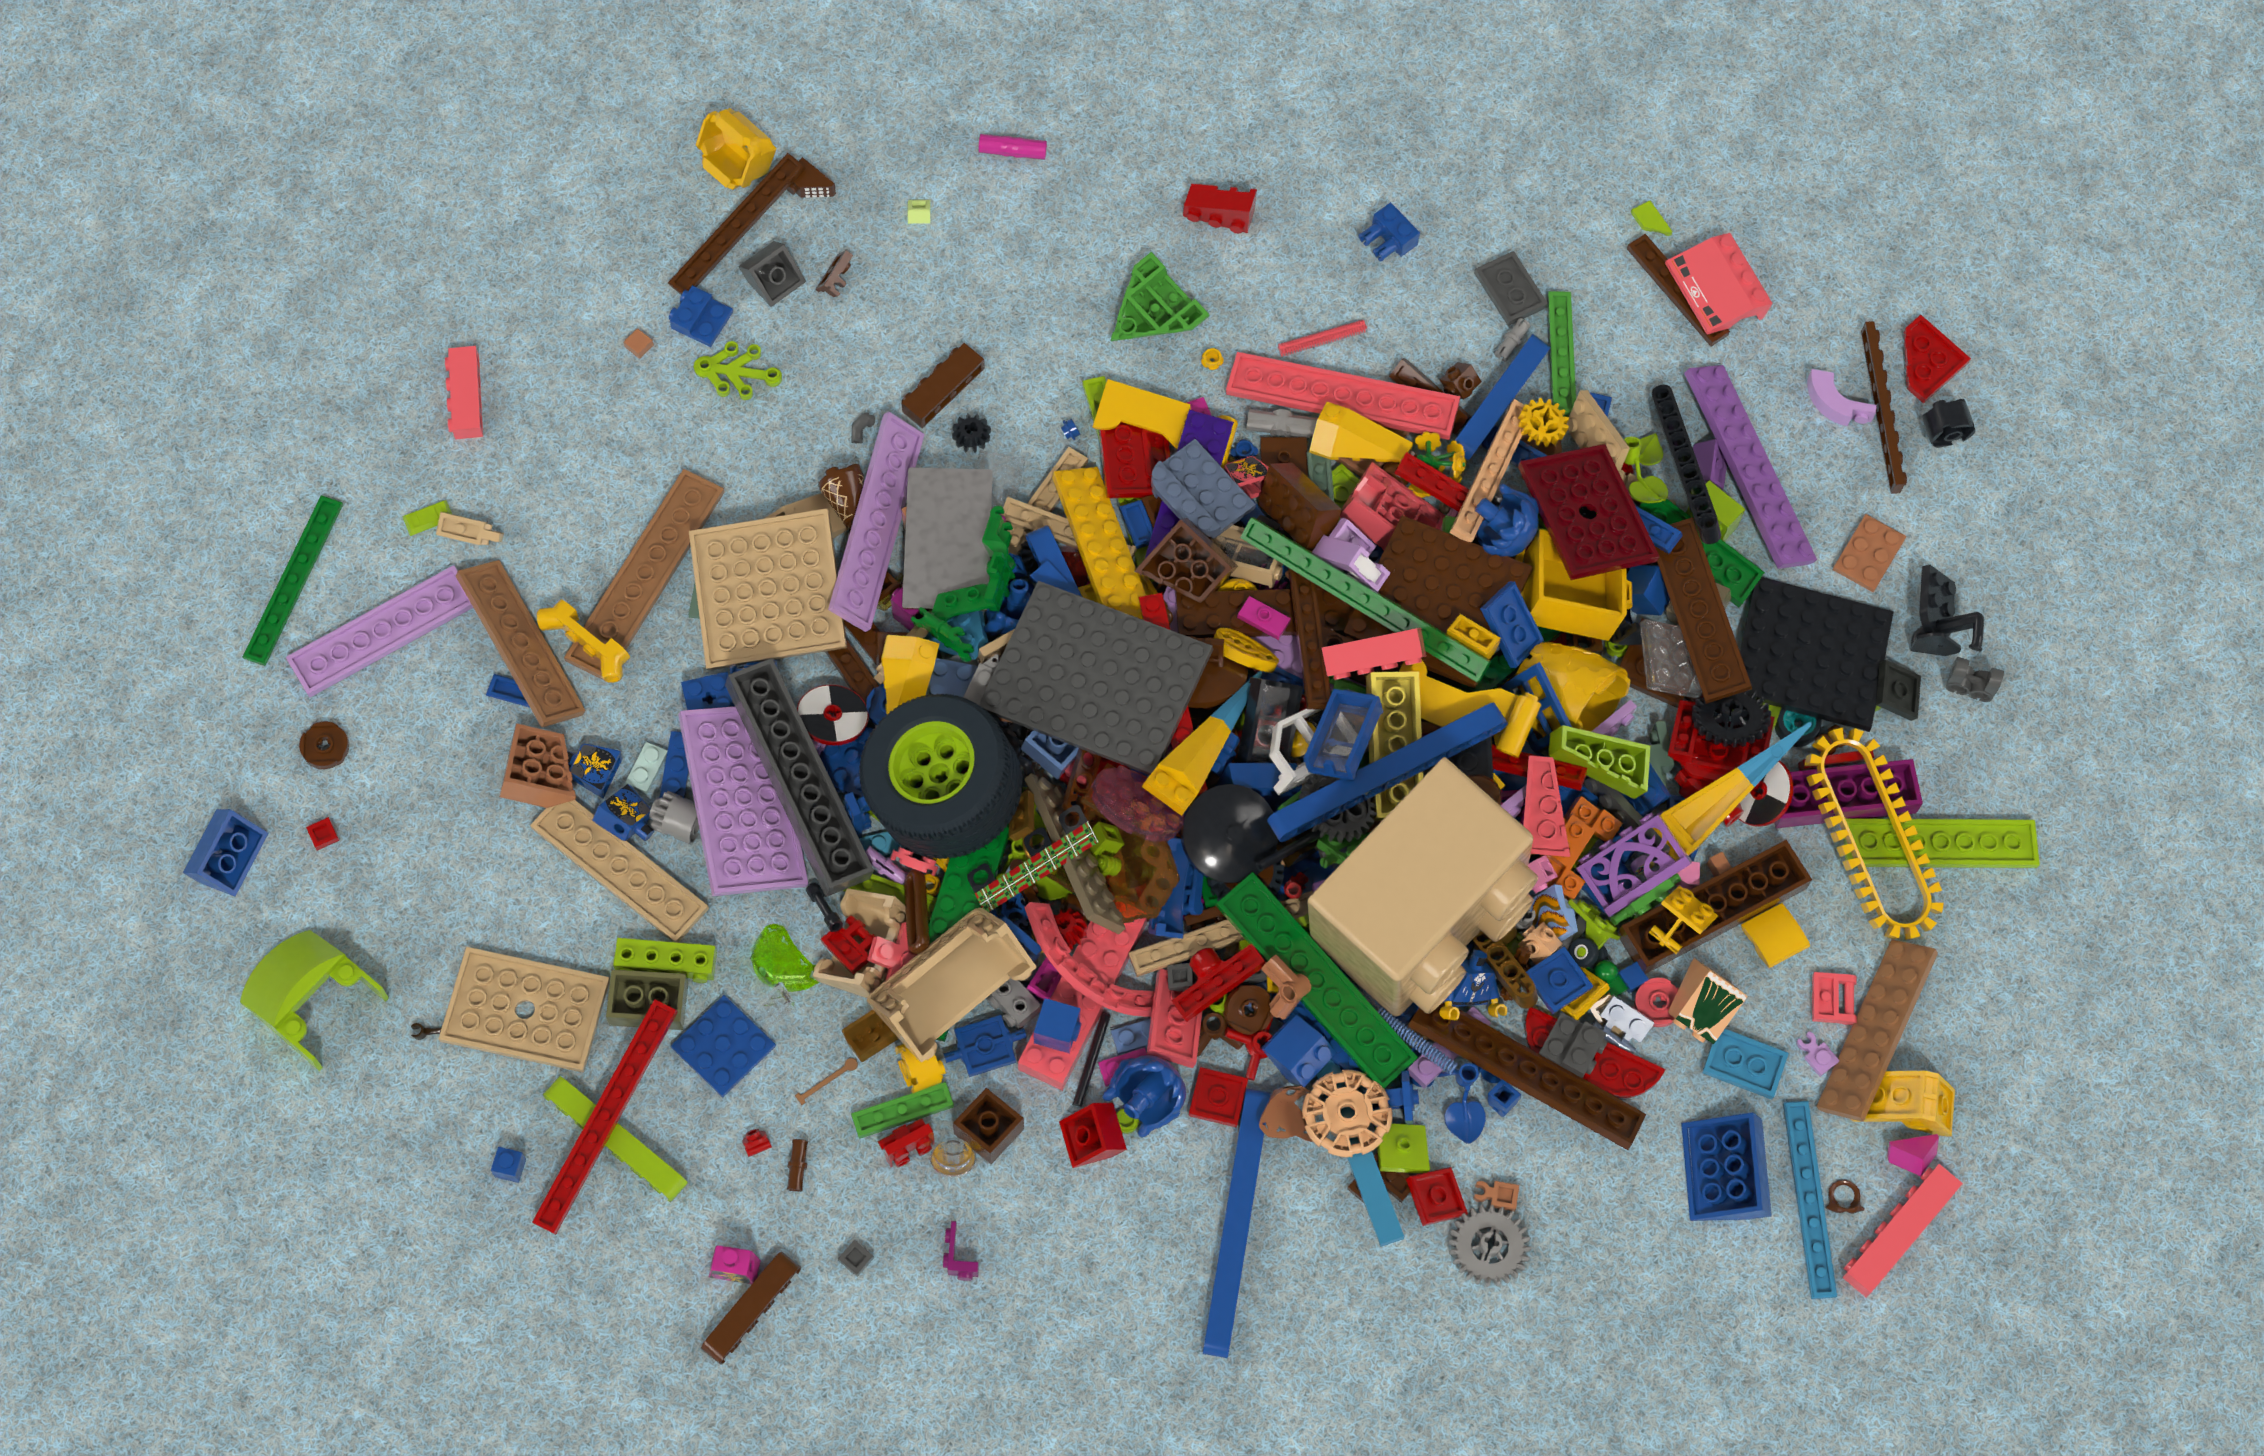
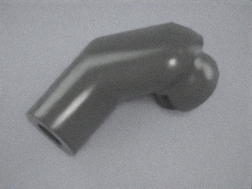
(859, 424)

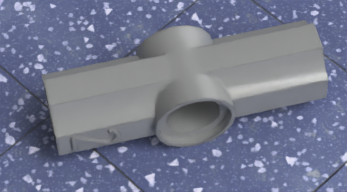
(1281, 423)

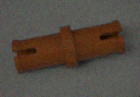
(797, 1165)

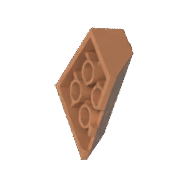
(537, 768)

